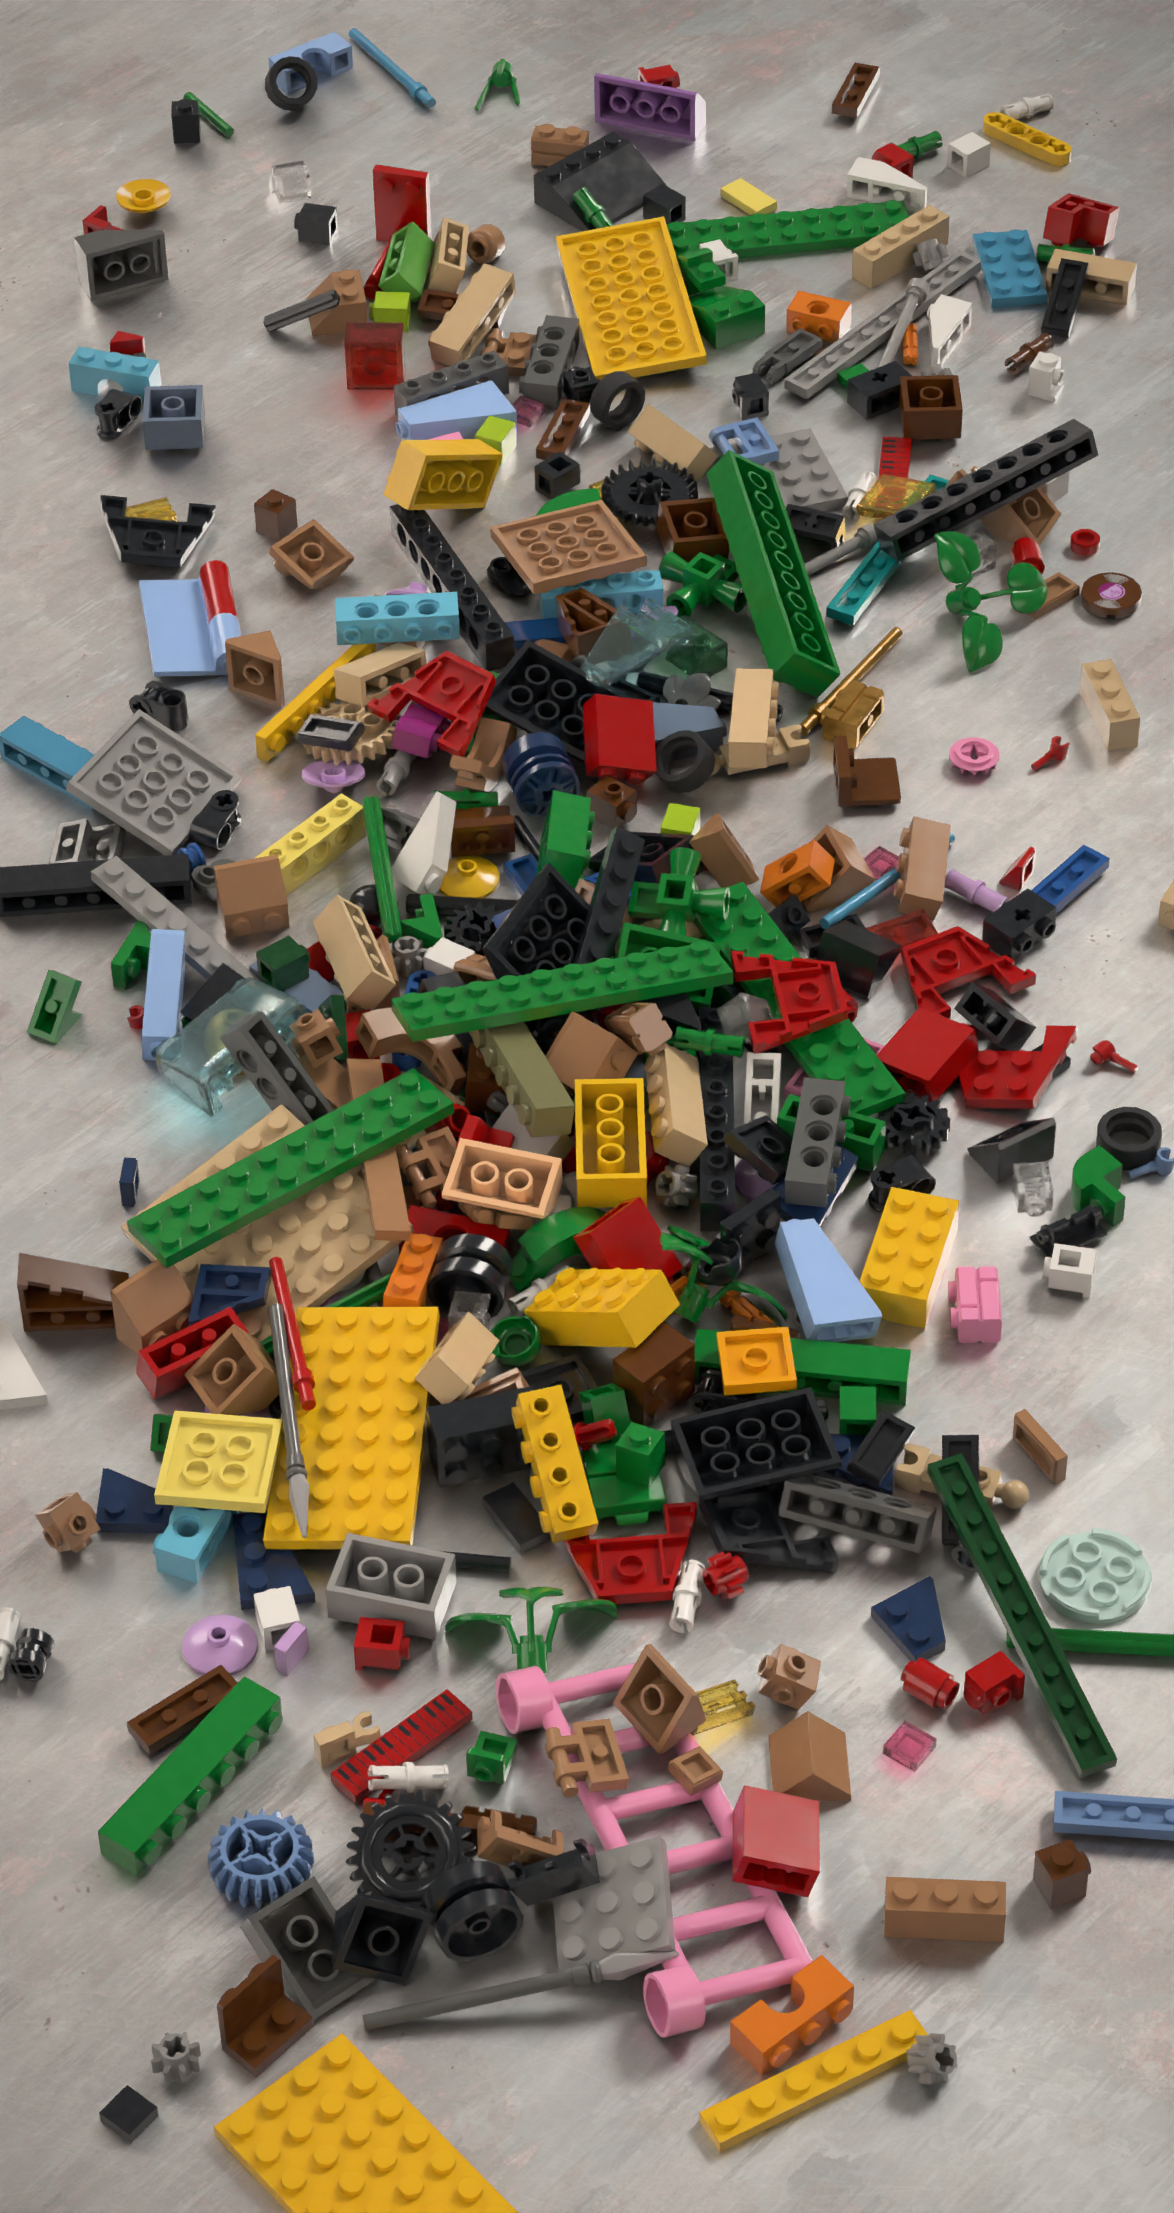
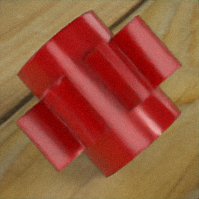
(725, 1575)

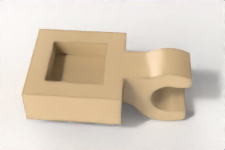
(341, 1741)

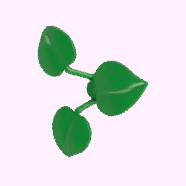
(983, 640)
(694, 1296)
(532, 1649)

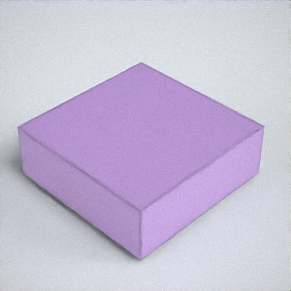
(291, 1648)

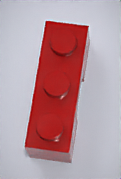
(446, 1224)

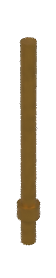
(856, 674)

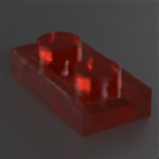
(906, 928)

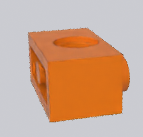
(819, 315)
(798, 873)

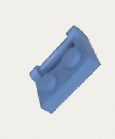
(751, 439)

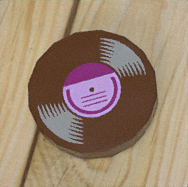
(1111, 595)

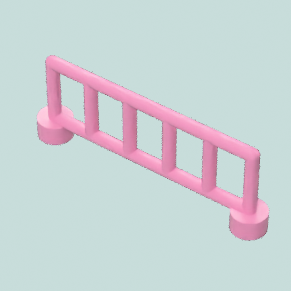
(672, 1995)

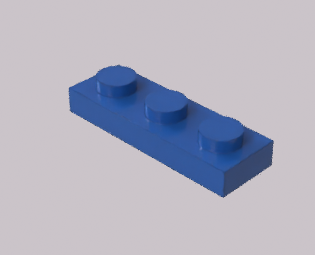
(1072, 877)

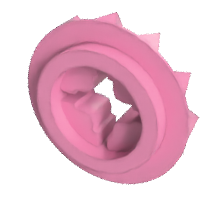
(986, 753)

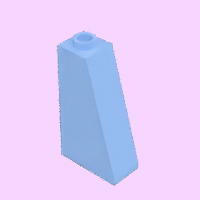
(454, 412)
(163, 989)
(823, 1287)

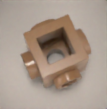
(315, 1038)
(68, 1523)
(788, 1676)

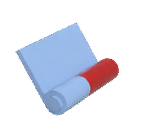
(190, 622)

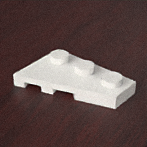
(17, 1380)

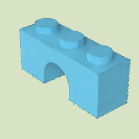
(92, 369)

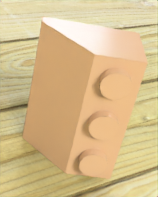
(504, 1179)

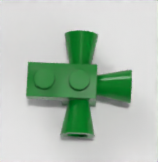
(703, 582)
(677, 895)

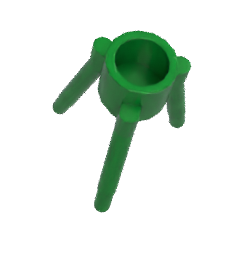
(501, 76)

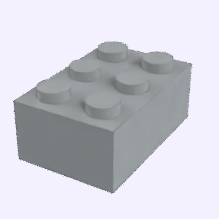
(391, 1583)

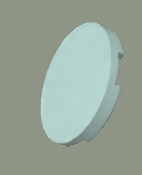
(1095, 1576)

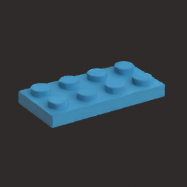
(1009, 268)

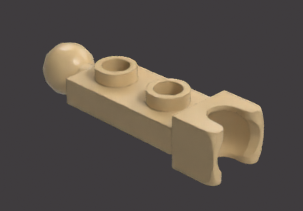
(787, 748)
(913, 1477)

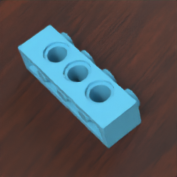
(616, 590)
(397, 618)
(191, 1541)

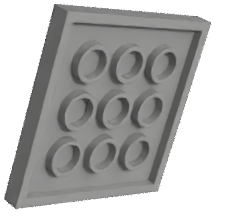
(802, 472)
(151, 782)

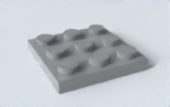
(621, 1913)

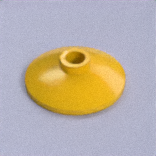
(143, 195)
(470, 877)

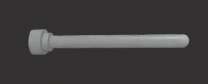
(915, 293)
(863, 539)

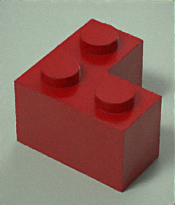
(1082, 219)

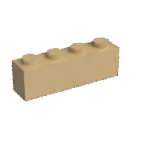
(894, 248)
(472, 315)
(753, 718)
(353, 954)
(676, 1105)

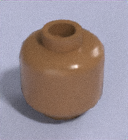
(485, 244)

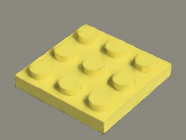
(219, 1461)

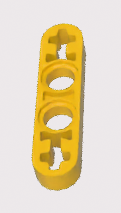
(1028, 139)

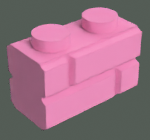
(977, 1304)

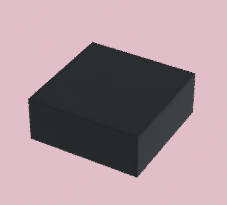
(128, 2114)

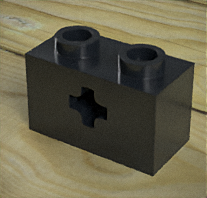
(876, 390)
(1019, 924)
(995, 1017)

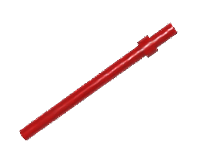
(302, 1376)

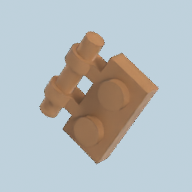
(515, 349)
(437, 1152)
(498, 1217)
(598, 1756)

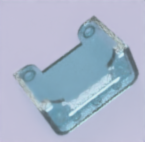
(635, 643)
(199, 1060)

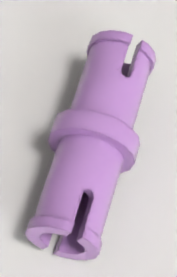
(974, 891)

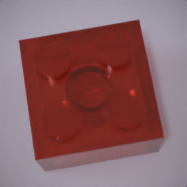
(374, 355)

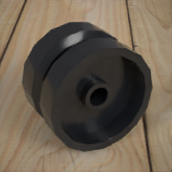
(470, 1265)
(473, 1910)

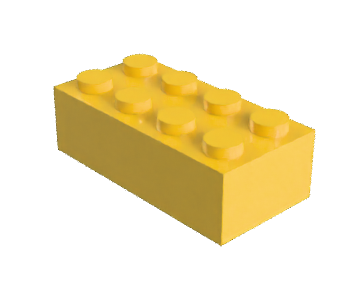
(442, 474)
(610, 1141)
(910, 1255)
(602, 1307)

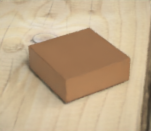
(695, 1770)

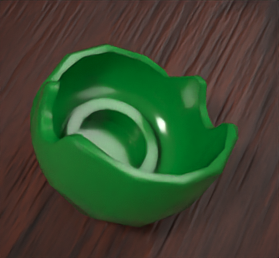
(518, 1341)

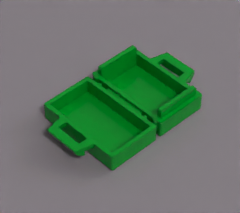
(615, 1496)

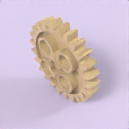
(374, 740)

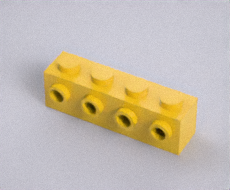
(556, 1464)

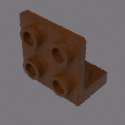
(863, 780)
(483, 831)
(259, 2019)

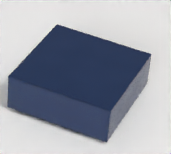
(129, 1181)

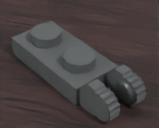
(787, 355)

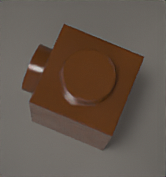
(275, 515)
(612, 802)
(1061, 1873)

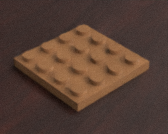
(568, 546)

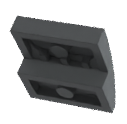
(80, 842)

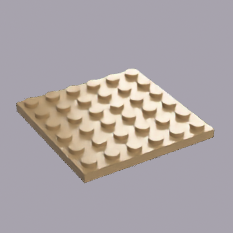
(319, 1235)

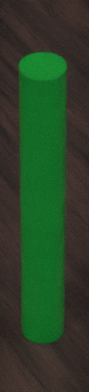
(211, 116)

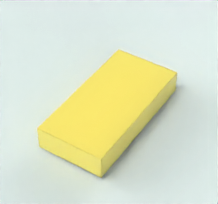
(748, 198)

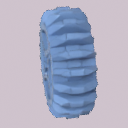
(265, 1845)

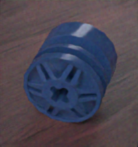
(536, 768)

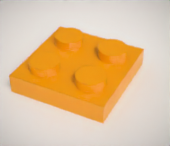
(756, 1361)

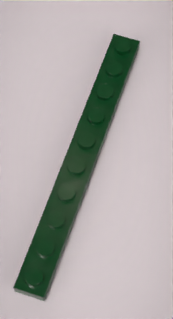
(1022, 1616)

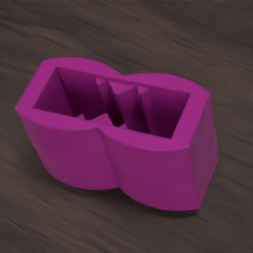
(419, 731)

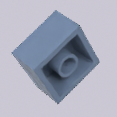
(174, 417)

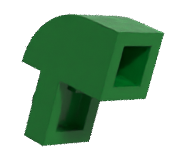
(700, 271)
(1096, 1183)

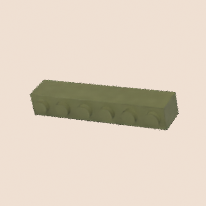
(526, 1079)

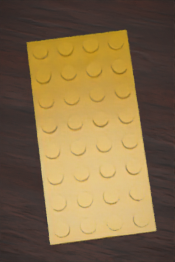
(631, 299)
(366, 1426)
(350, 2142)

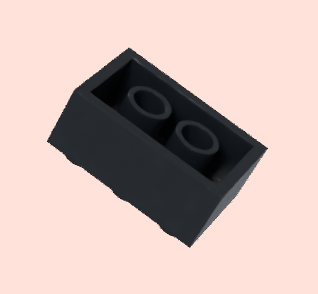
(475, 1438)

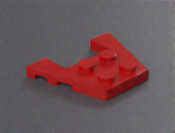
(447, 688)
(952, 961)
(805, 992)
(1015, 1077)
(636, 1566)

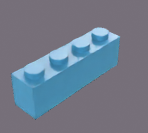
(43, 754)

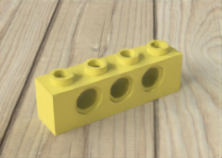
(318, 841)

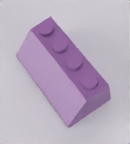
(648, 107)

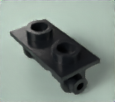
(789, 916)
(1076, 1231)

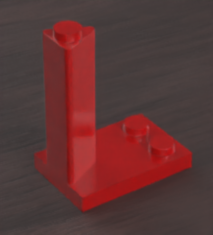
(398, 200)

